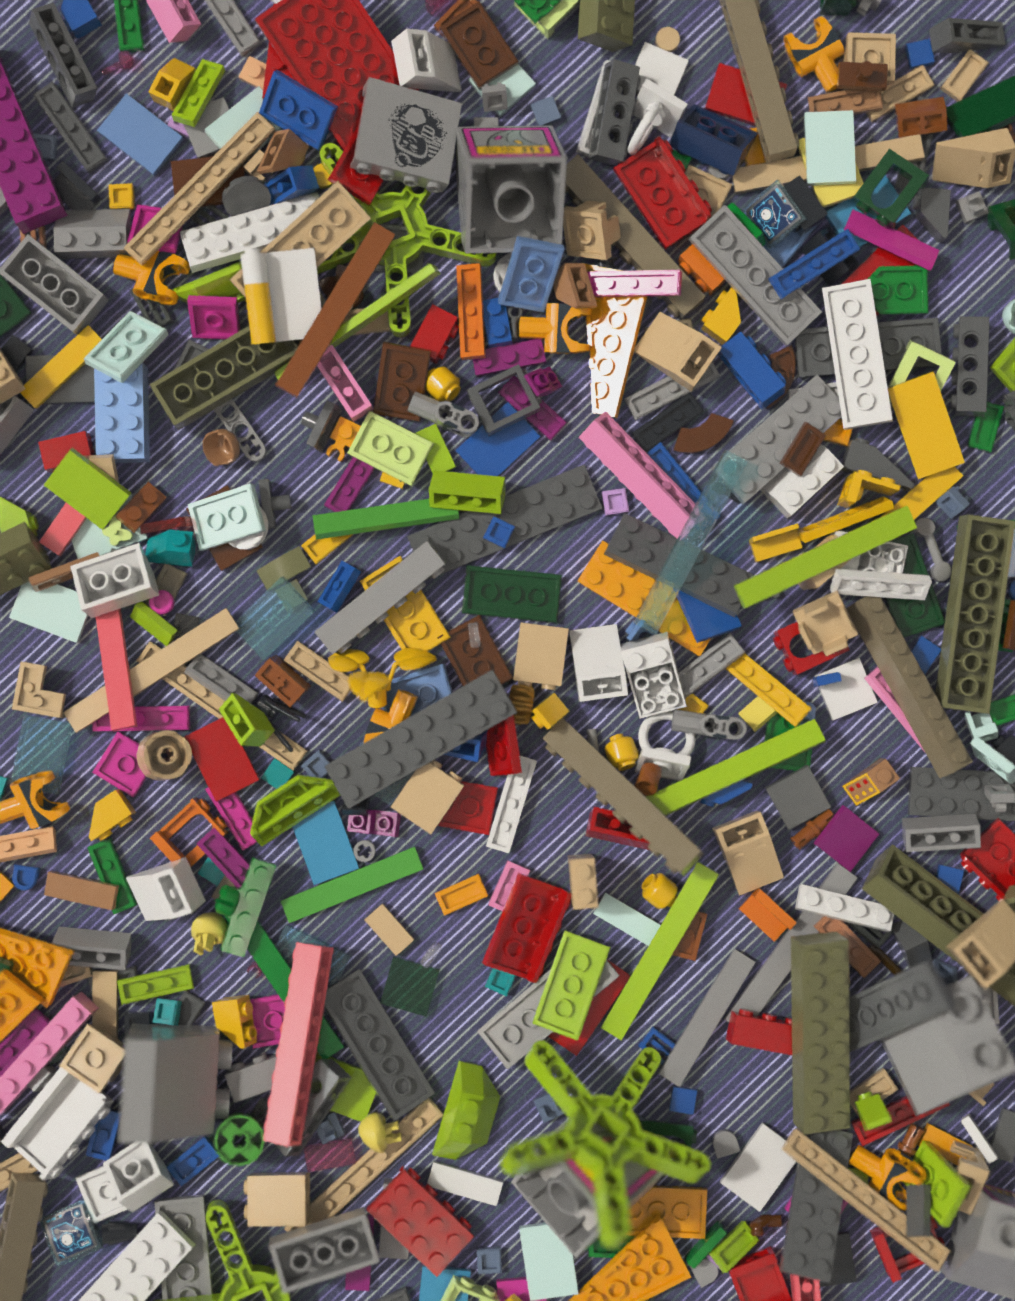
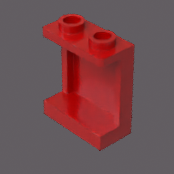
(758, 1278)

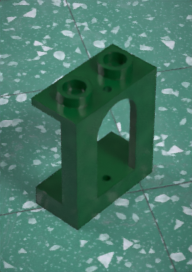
(888, 216)
(1003, 218)
(680, 1130)

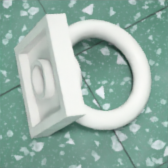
(656, 110)
(673, 765)

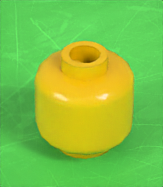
(442, 384)
(621, 752)
(659, 890)

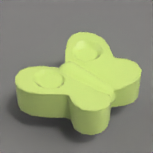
(116, 532)

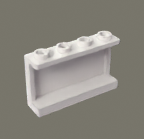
(57, 1123)

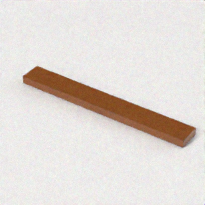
(335, 310)

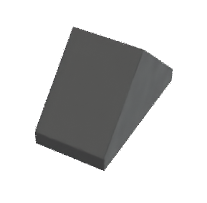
(911, 943)

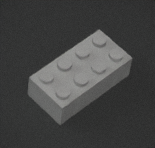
(53, 285)
(323, 1250)

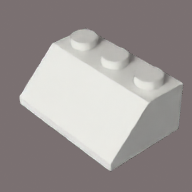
(790, 492)
(114, 581)

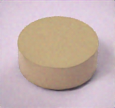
(667, 39)

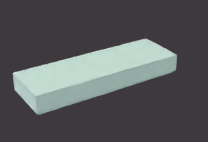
(626, 919)

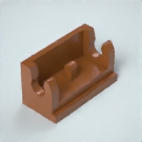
(921, 117)
(282, 680)

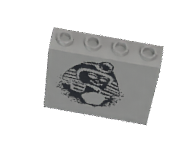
(406, 135)

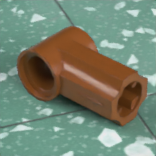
(648, 779)

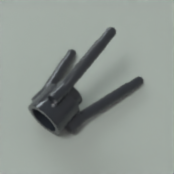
(271, 708)

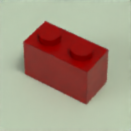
(436, 332)
(56, 449)

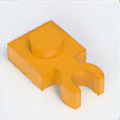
(344, 435)

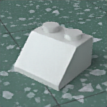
(137, 1175)

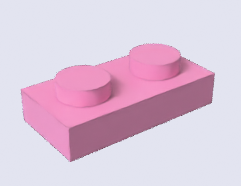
(505, 884)

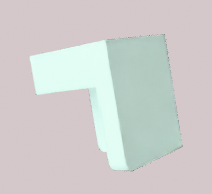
(981, 726)

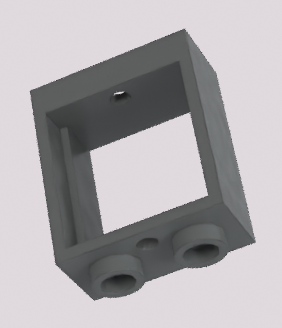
(482, 412)

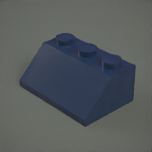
(712, 139)

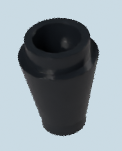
(118, 1232)

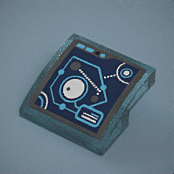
(774, 213)
(71, 1233)

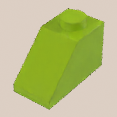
(13, 515)
(246, 721)
(871, 1111)

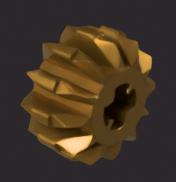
(522, 699)

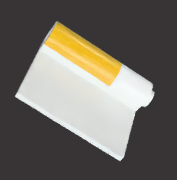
(280, 293)

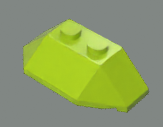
(213, 284)
(290, 806)
(467, 1113)

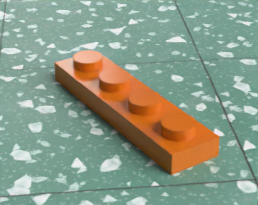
(470, 311)

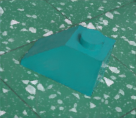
(172, 548)

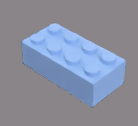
(122, 416)

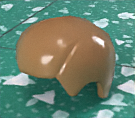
(221, 447)

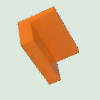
(766, 914)

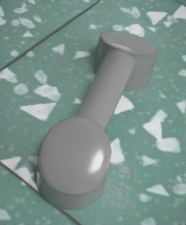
(940, 570)

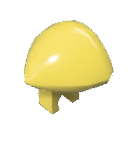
(207, 931)
(377, 1133)

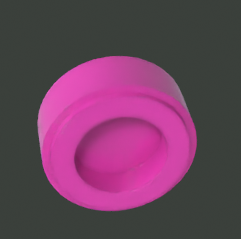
(163, 603)

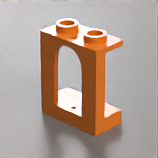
(162, 837)

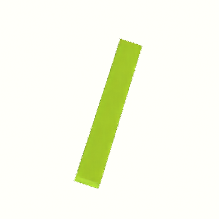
(380, 306)
(825, 556)
(737, 768)
(660, 950)

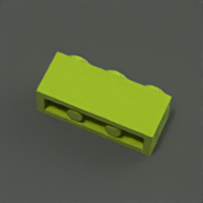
(467, 492)

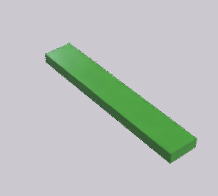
(379, 518)
(352, 884)

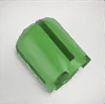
(238, 1154)

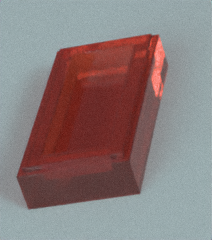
(165, 525)

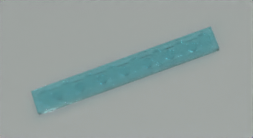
(690, 542)

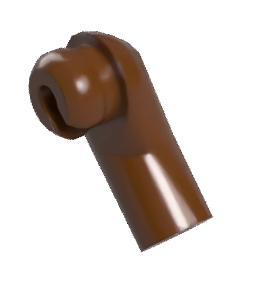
(764, 1221)

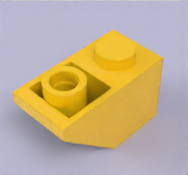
(171, 83)
(724, 319)
(549, 712)
(109, 813)
(235, 1019)

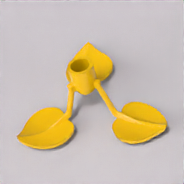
(375, 685)

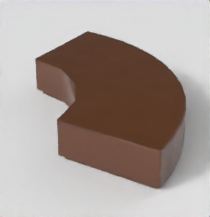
(785, 363)
(704, 436)

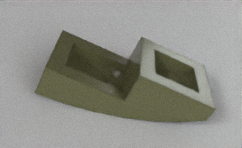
(287, 565)

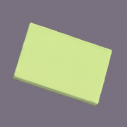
(390, 448)

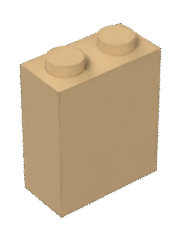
(540, 655)
(428, 795)
(582, 881)
(277, 1199)

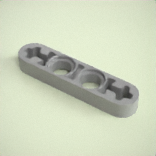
(237, 420)

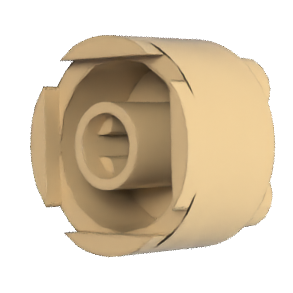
(150, 751)

